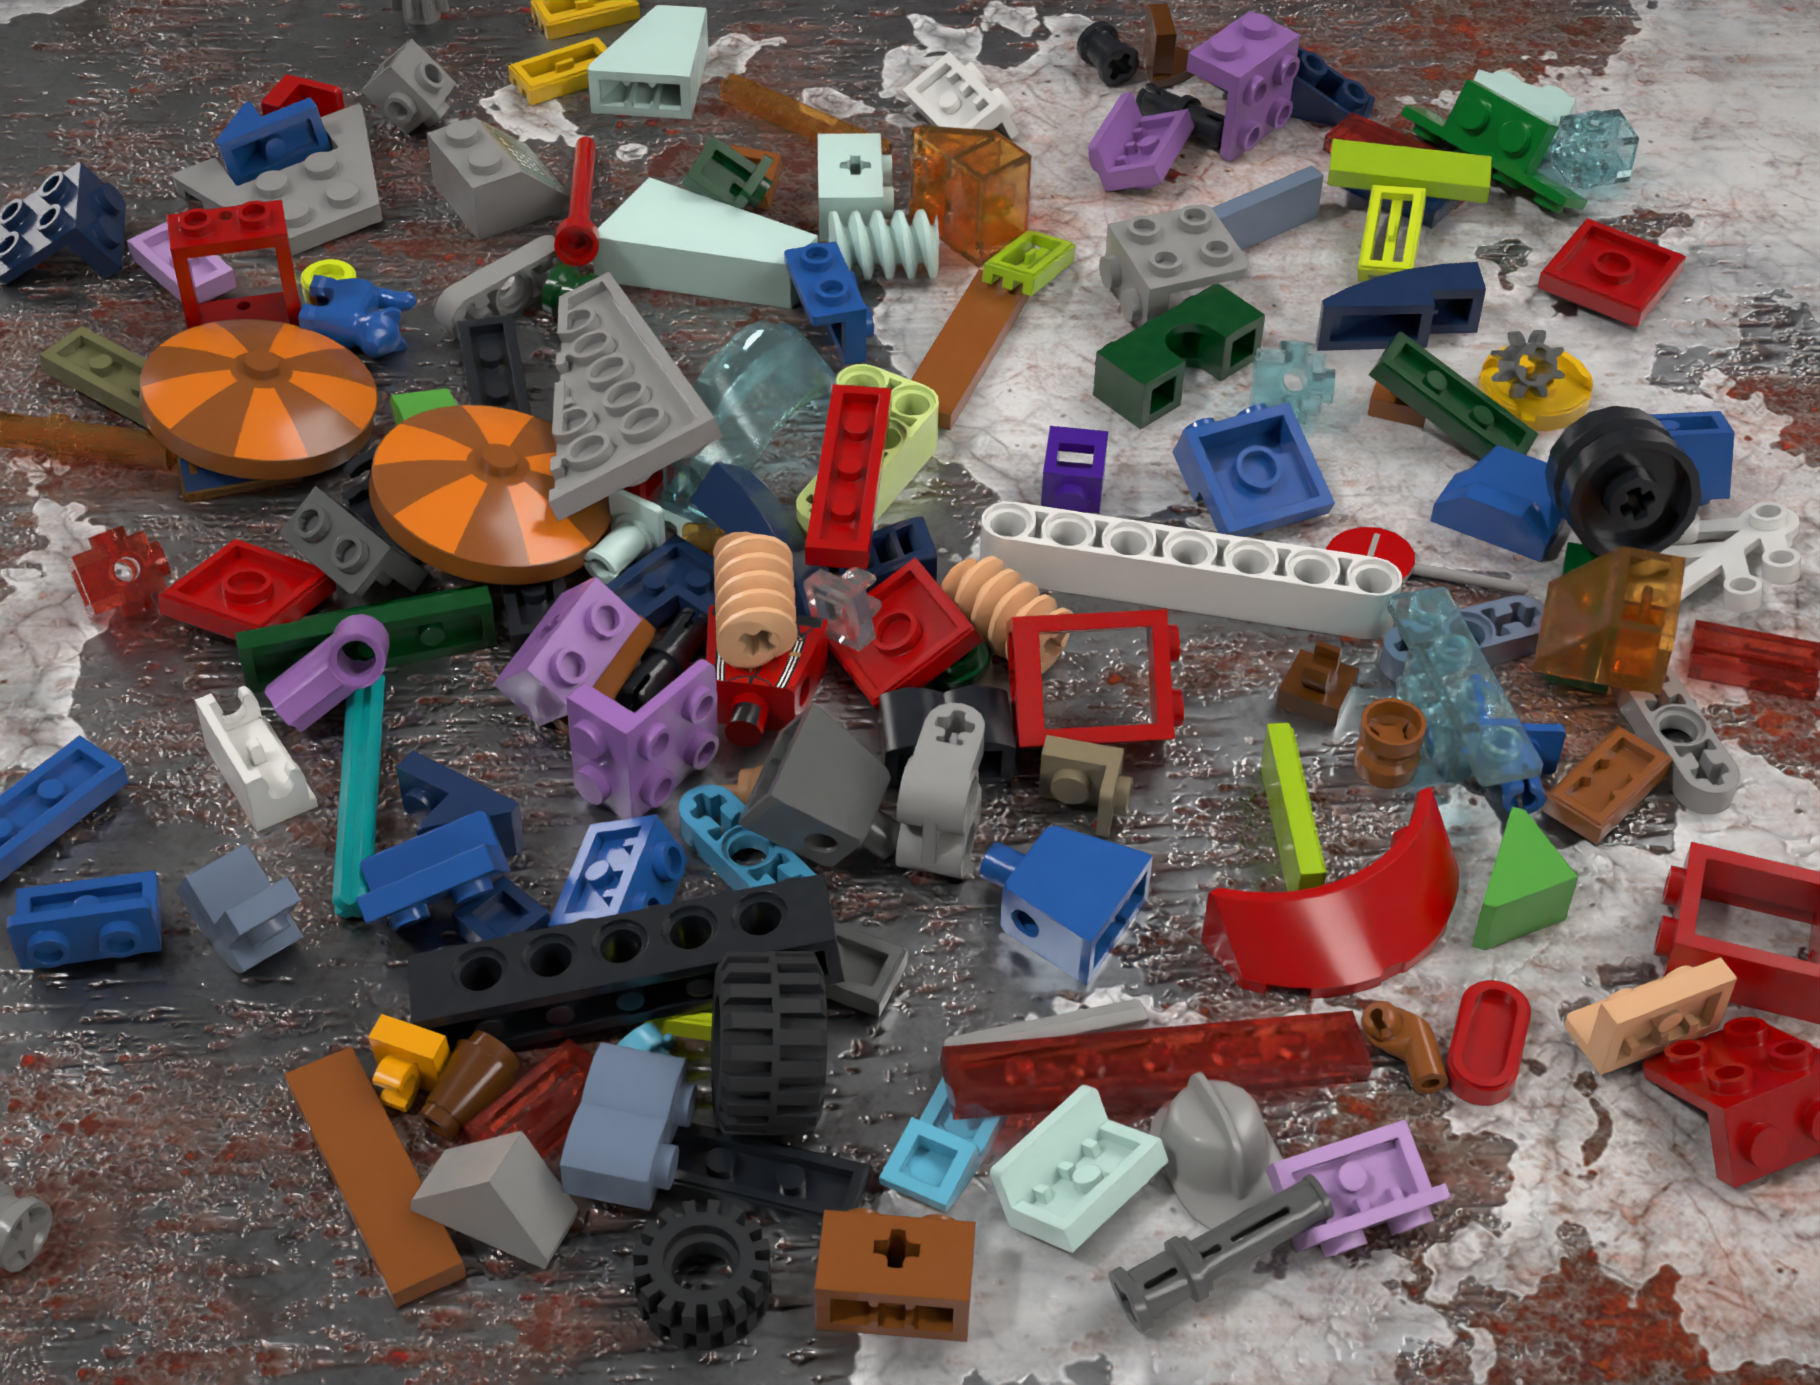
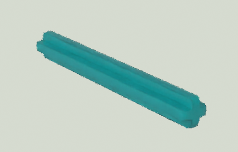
(358, 796)

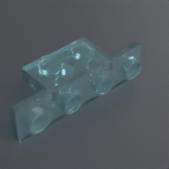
(1457, 692)

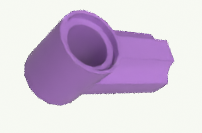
(327, 674)

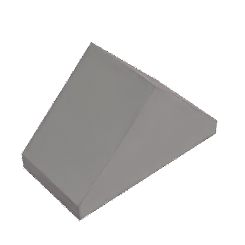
(499, 1196)

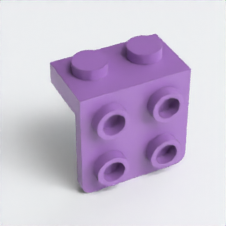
(1257, 68)
(641, 756)

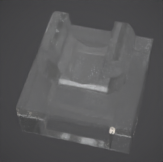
(844, 605)

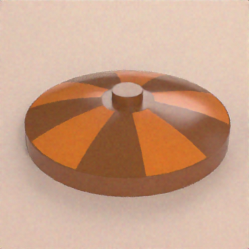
(258, 399)
(473, 496)

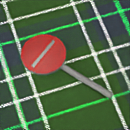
(1398, 551)

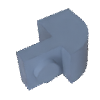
(241, 909)

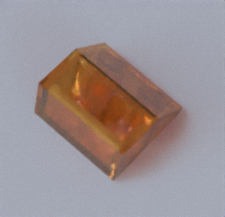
(973, 185)
(1613, 620)

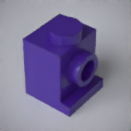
(1074, 484)

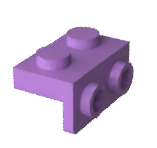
(1135, 148)

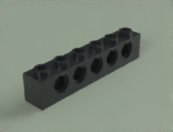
(615, 965)

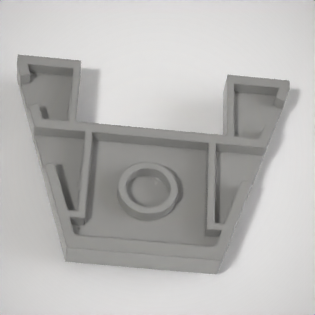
(320, 196)

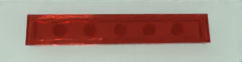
(1153, 1063)

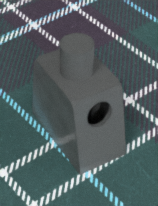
(821, 793)

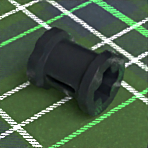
(1114, 60)

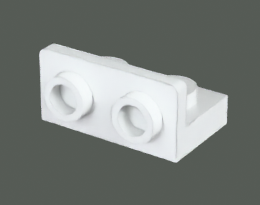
(959, 98)

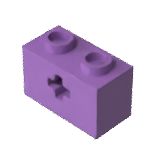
(567, 649)

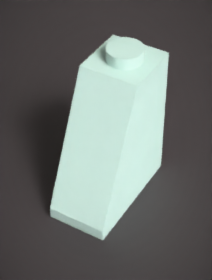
(653, 66)

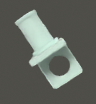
(635, 532)

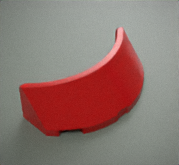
(1345, 931)

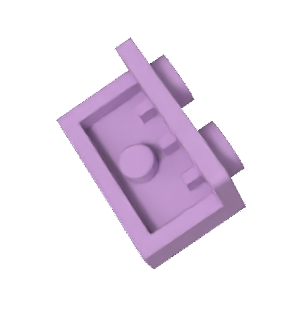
(1369, 1183)

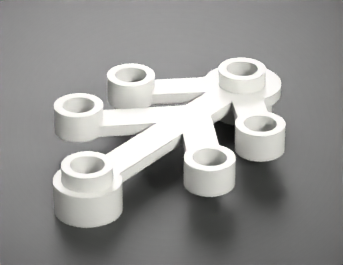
(1763, 529)

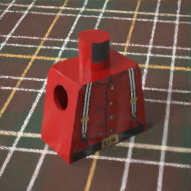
(773, 692)

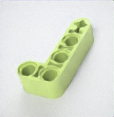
(910, 435)

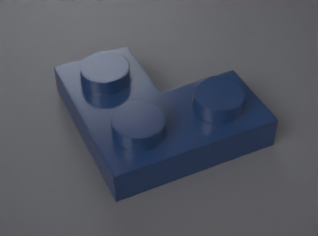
(668, 581)

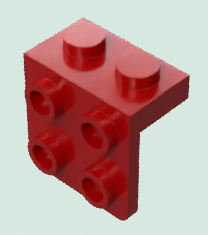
(1756, 1092)

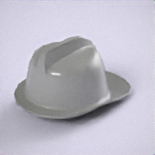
(1215, 1150)

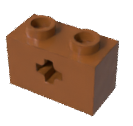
(895, 1275)

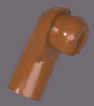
(1409, 1040)

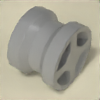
(22, 1228)

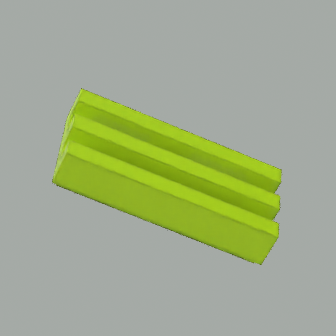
(1038, 266)

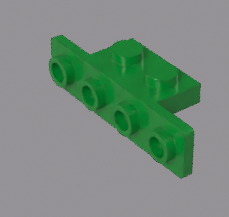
(1498, 127)

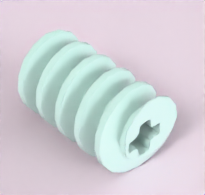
(887, 244)

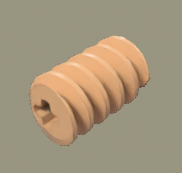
(993, 595)
(753, 599)

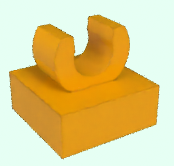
(406, 1060)

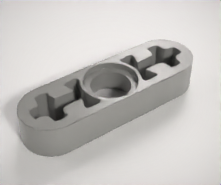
(479, 293)
(1679, 711)

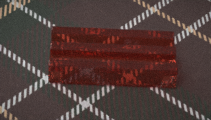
(1754, 660)
(550, 1114)

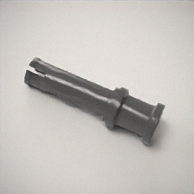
(1184, 1273)

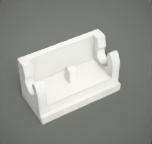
(254, 761)

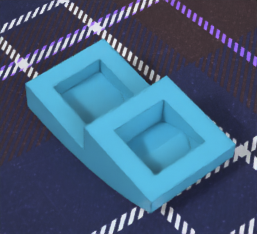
(939, 1153)

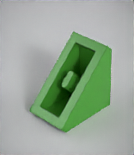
(1527, 886)

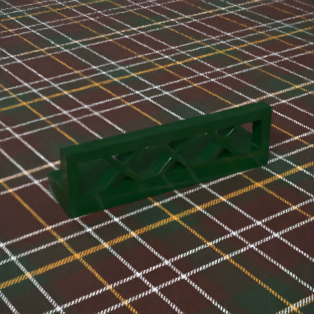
(417, 628)

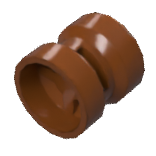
(1389, 743)

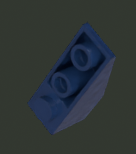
(1324, 94)

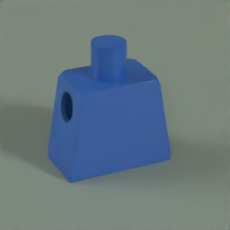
(1069, 896)

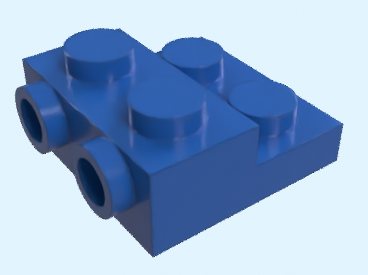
(1253, 470)

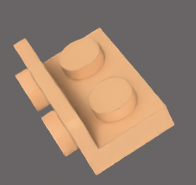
(1651, 1016)

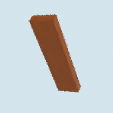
(969, 344)
(373, 1176)

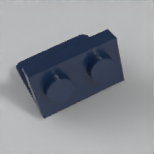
(68, 211)

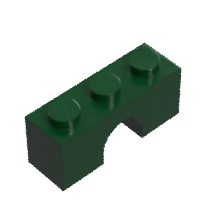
(1145, 369)

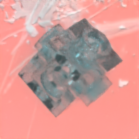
(1594, 149)
(1294, 359)

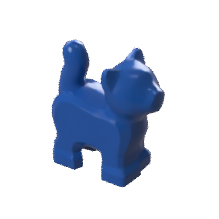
(351, 314)

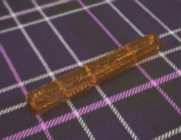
(786, 111)

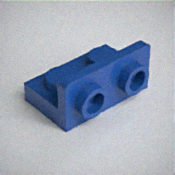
(621, 870)

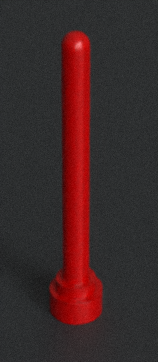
(577, 236)

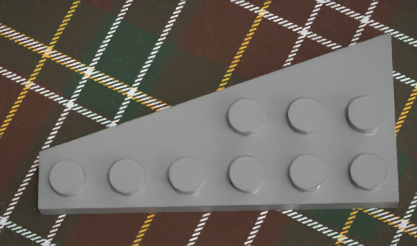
(617, 401)

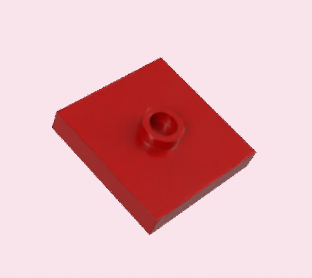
(1611, 272)
(245, 590)
(915, 634)

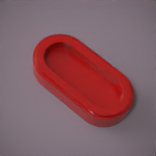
(1487, 1042)

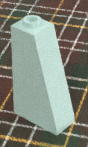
(698, 247)

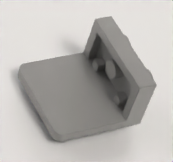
(1167, 255)

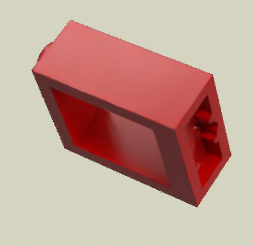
(250, 227)
(1026, 676)
(1757, 884)

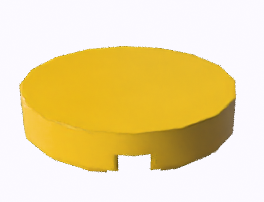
(1565, 400)

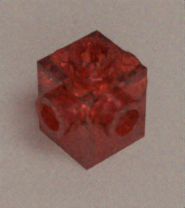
(102, 589)

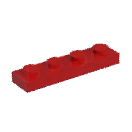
(849, 477)

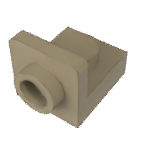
(1086, 776)

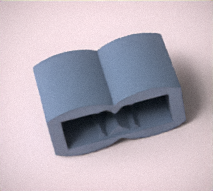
(626, 1126)

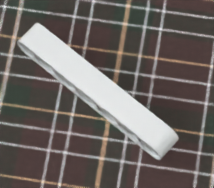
(1193, 569)

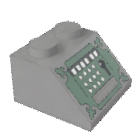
(492, 178)

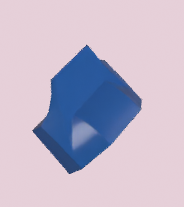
(1502, 503)

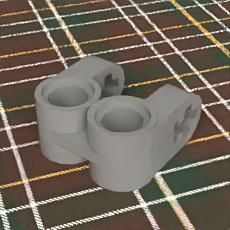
(942, 793)

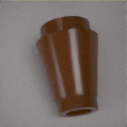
(469, 1082)

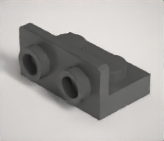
(347, 546)

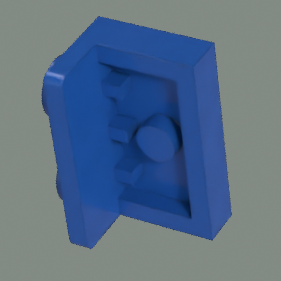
(831, 297)
(429, 868)
(86, 920)

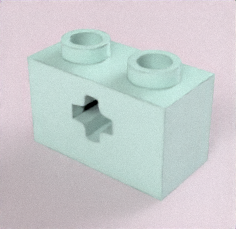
(853, 178)

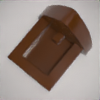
(1162, 59)

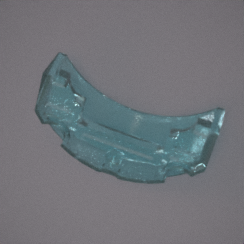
(751, 393)

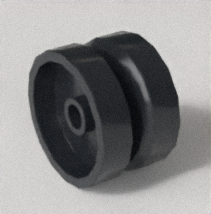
(1622, 481)

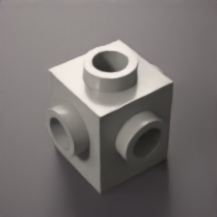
(410, 88)

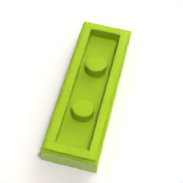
(1440, 172)
(1291, 809)

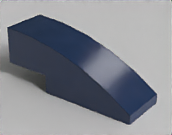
(1408, 301)
(744, 504)

